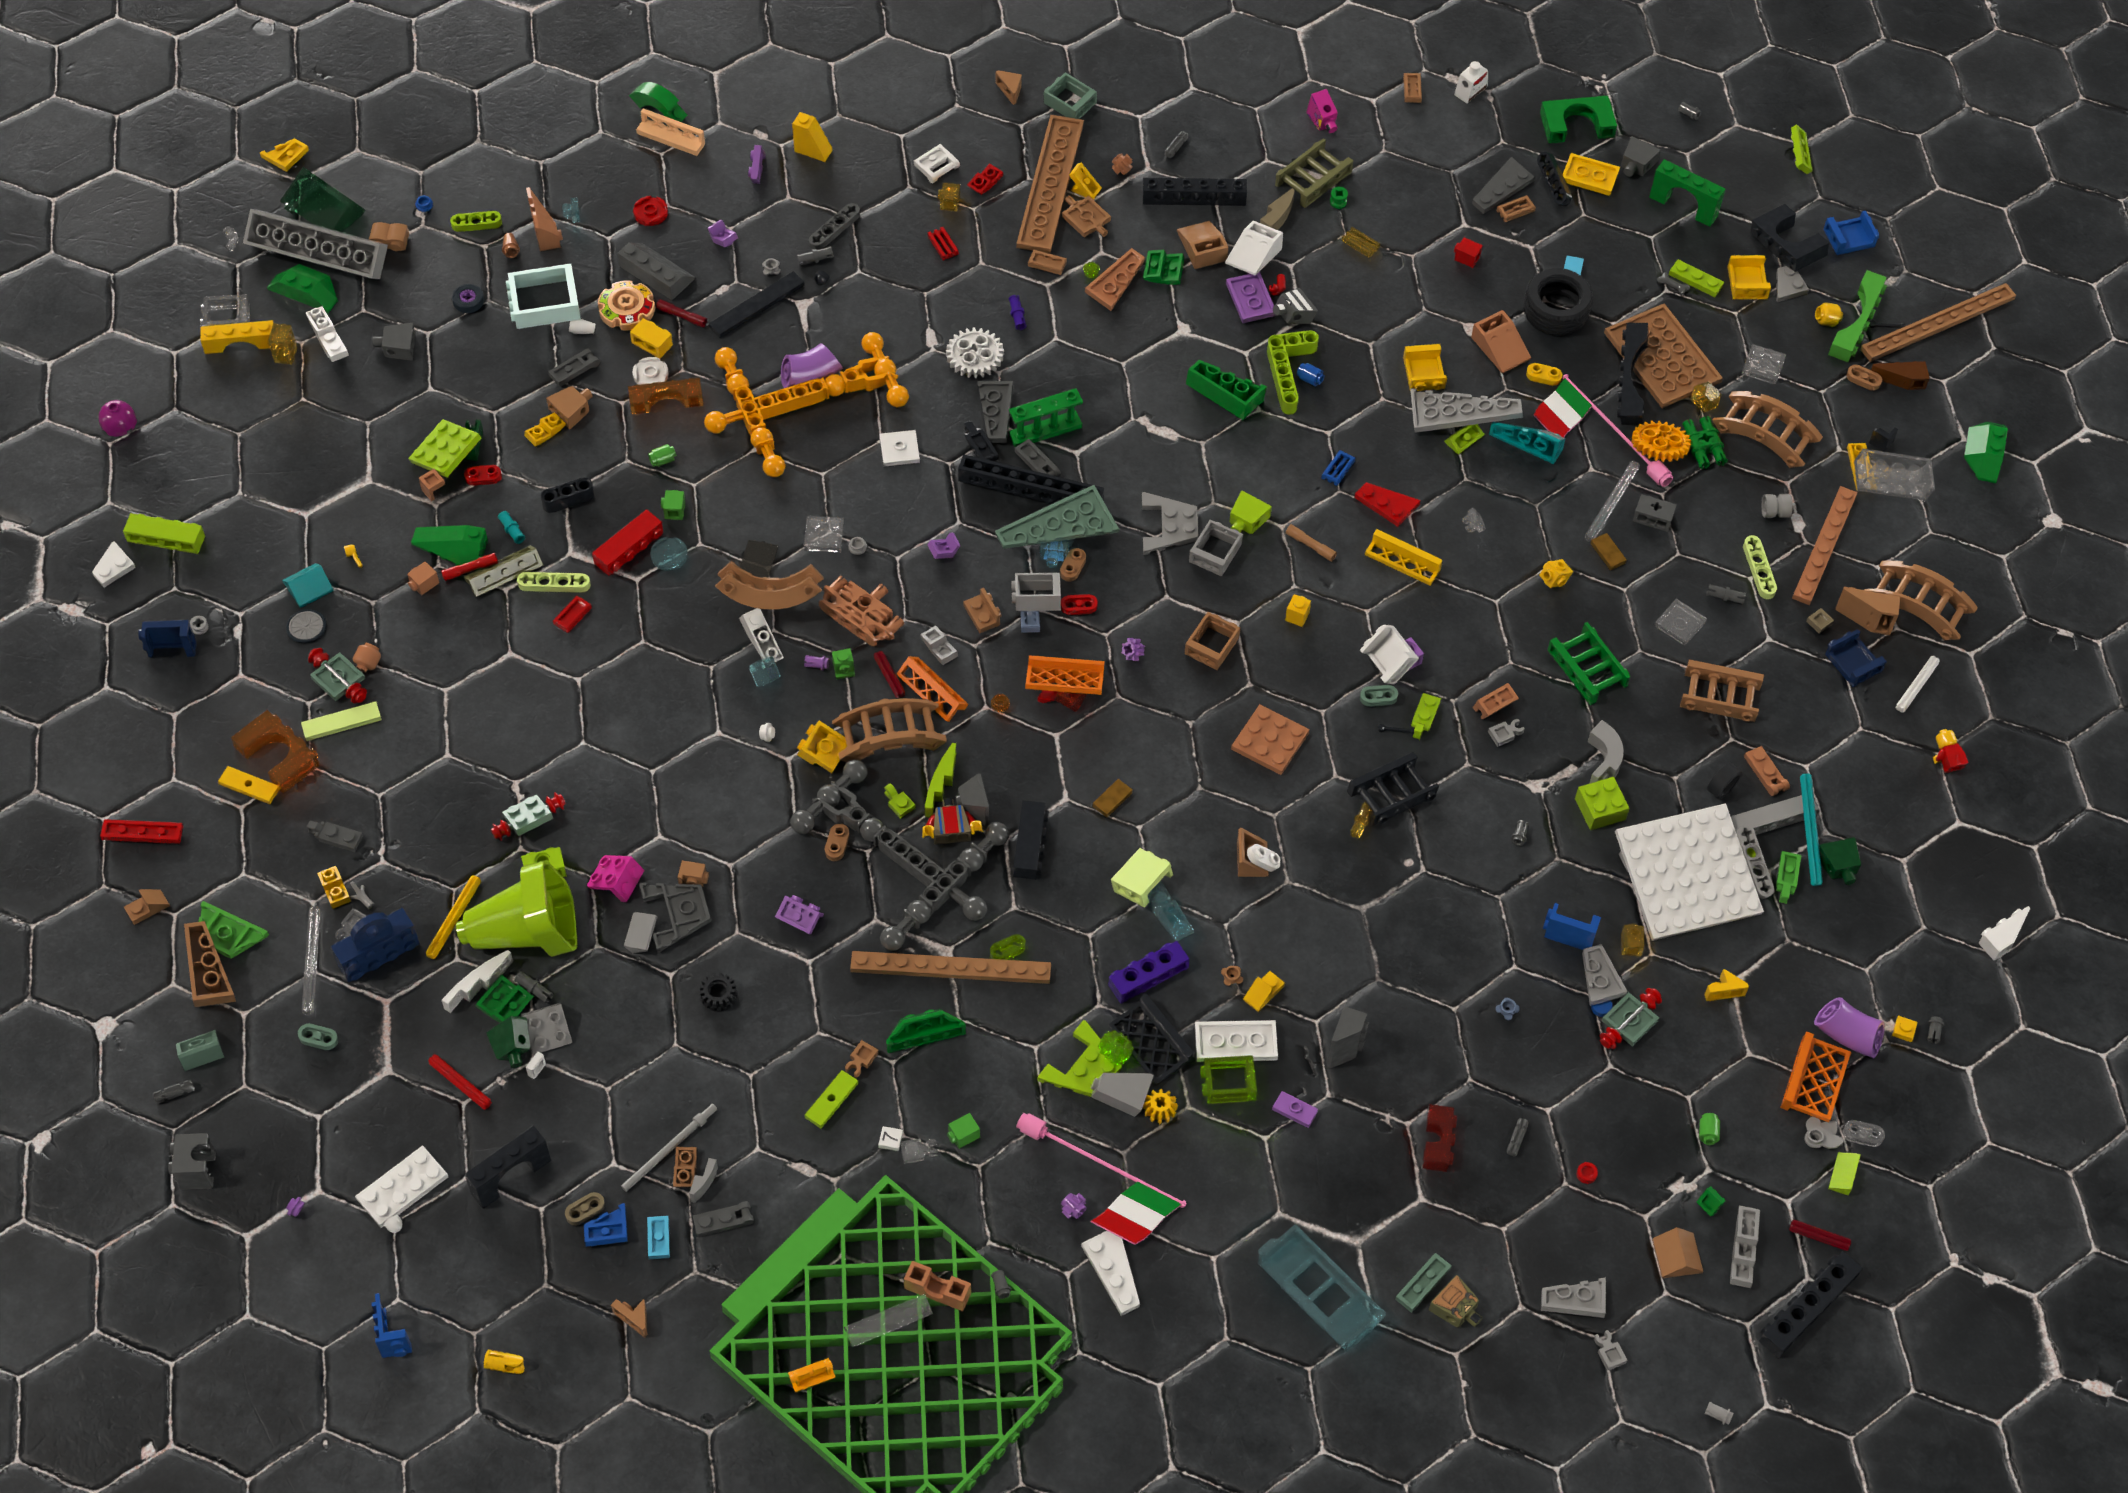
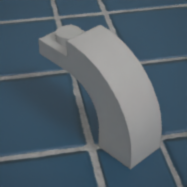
(1610, 745)

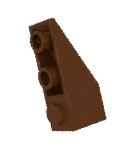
(1904, 374)

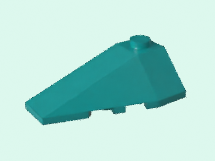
(1534, 441)

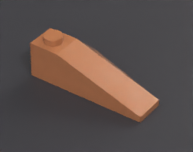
(545, 226)

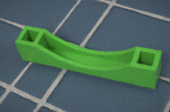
(1846, 340)

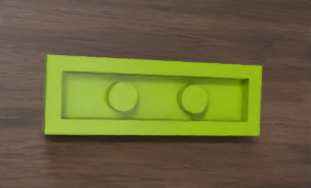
(1801, 149)
(1696, 278)

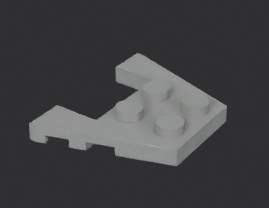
(1177, 519)

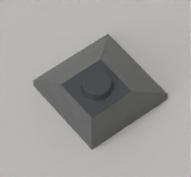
(974, 799)

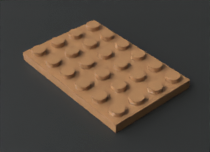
(1672, 359)

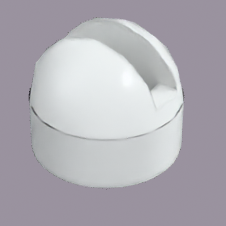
(394, 1224)

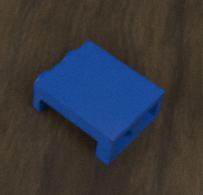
(1851, 234)
(1570, 930)

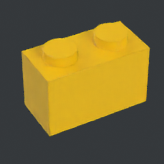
(651, 338)

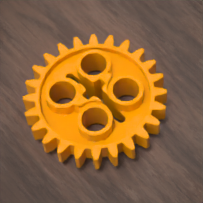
(1661, 441)

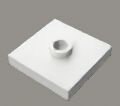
(899, 448)

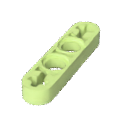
(1759, 567)
(553, 585)

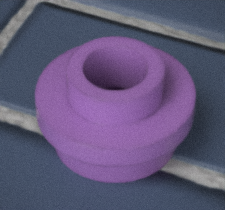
(295, 1206)

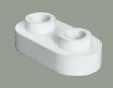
(1263, 857)

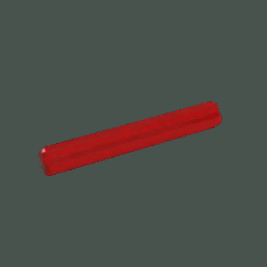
(460, 1082)

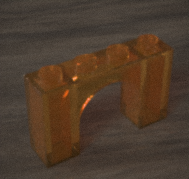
(267, 730)

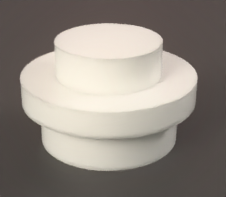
(767, 732)

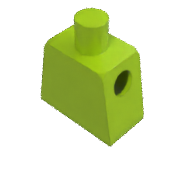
(1249, 513)

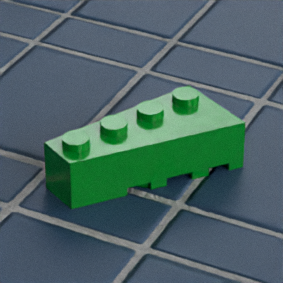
(1225, 389)

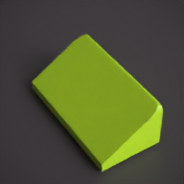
(1464, 437)
(1844, 1172)

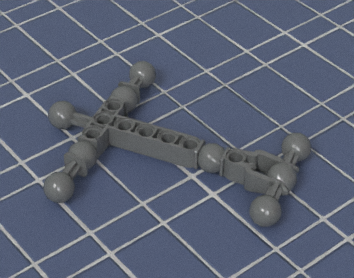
(874, 831)

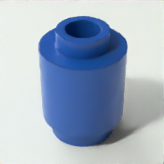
(1310, 374)

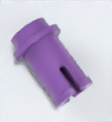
(817, 662)

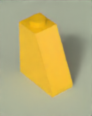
(810, 138)

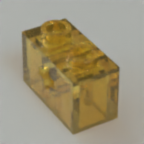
(282, 343)

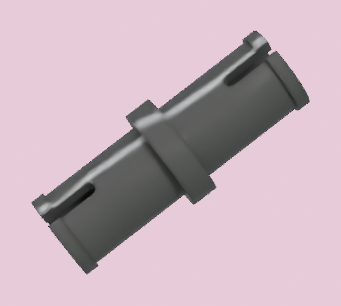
(815, 255)
(1726, 594)
(534, 987)

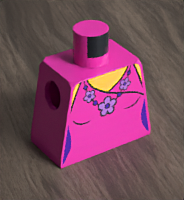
(1322, 111)

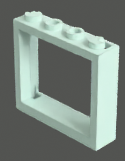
(547, 314)

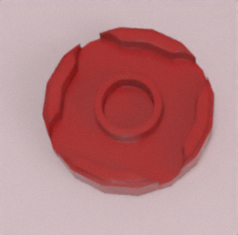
(650, 211)

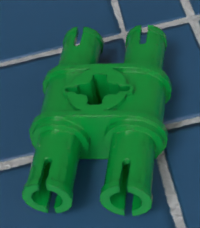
(1705, 442)

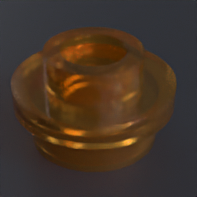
(1000, 698)

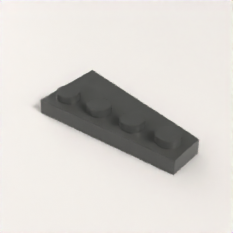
(996, 402)

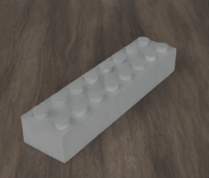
(315, 244)

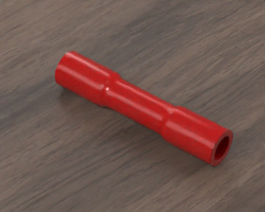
(458, 570)

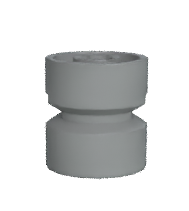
(1778, 505)

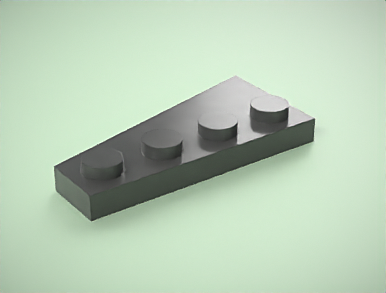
(1504, 184)

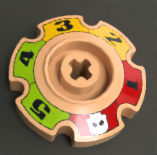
(626, 305)

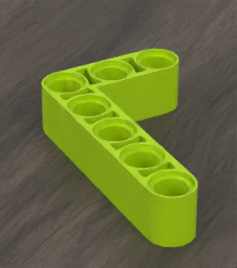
(1278, 350)

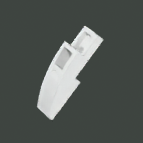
(326, 334)

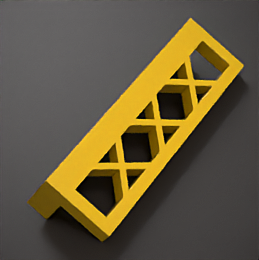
(1406, 554)

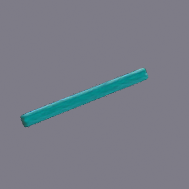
(1811, 829)

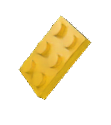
(1590, 174)

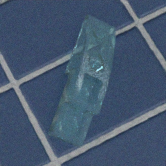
(1169, 913)

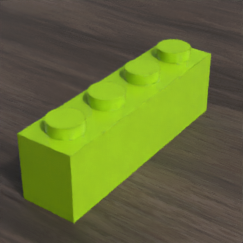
(164, 533)

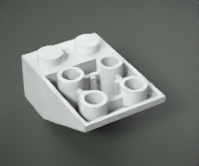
(1255, 248)

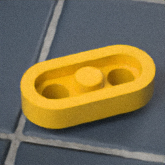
(1544, 374)

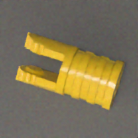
(503, 1362)

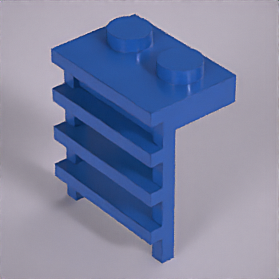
(389, 1343)

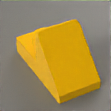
(1084, 182)
(1730, 987)
(1263, 990)

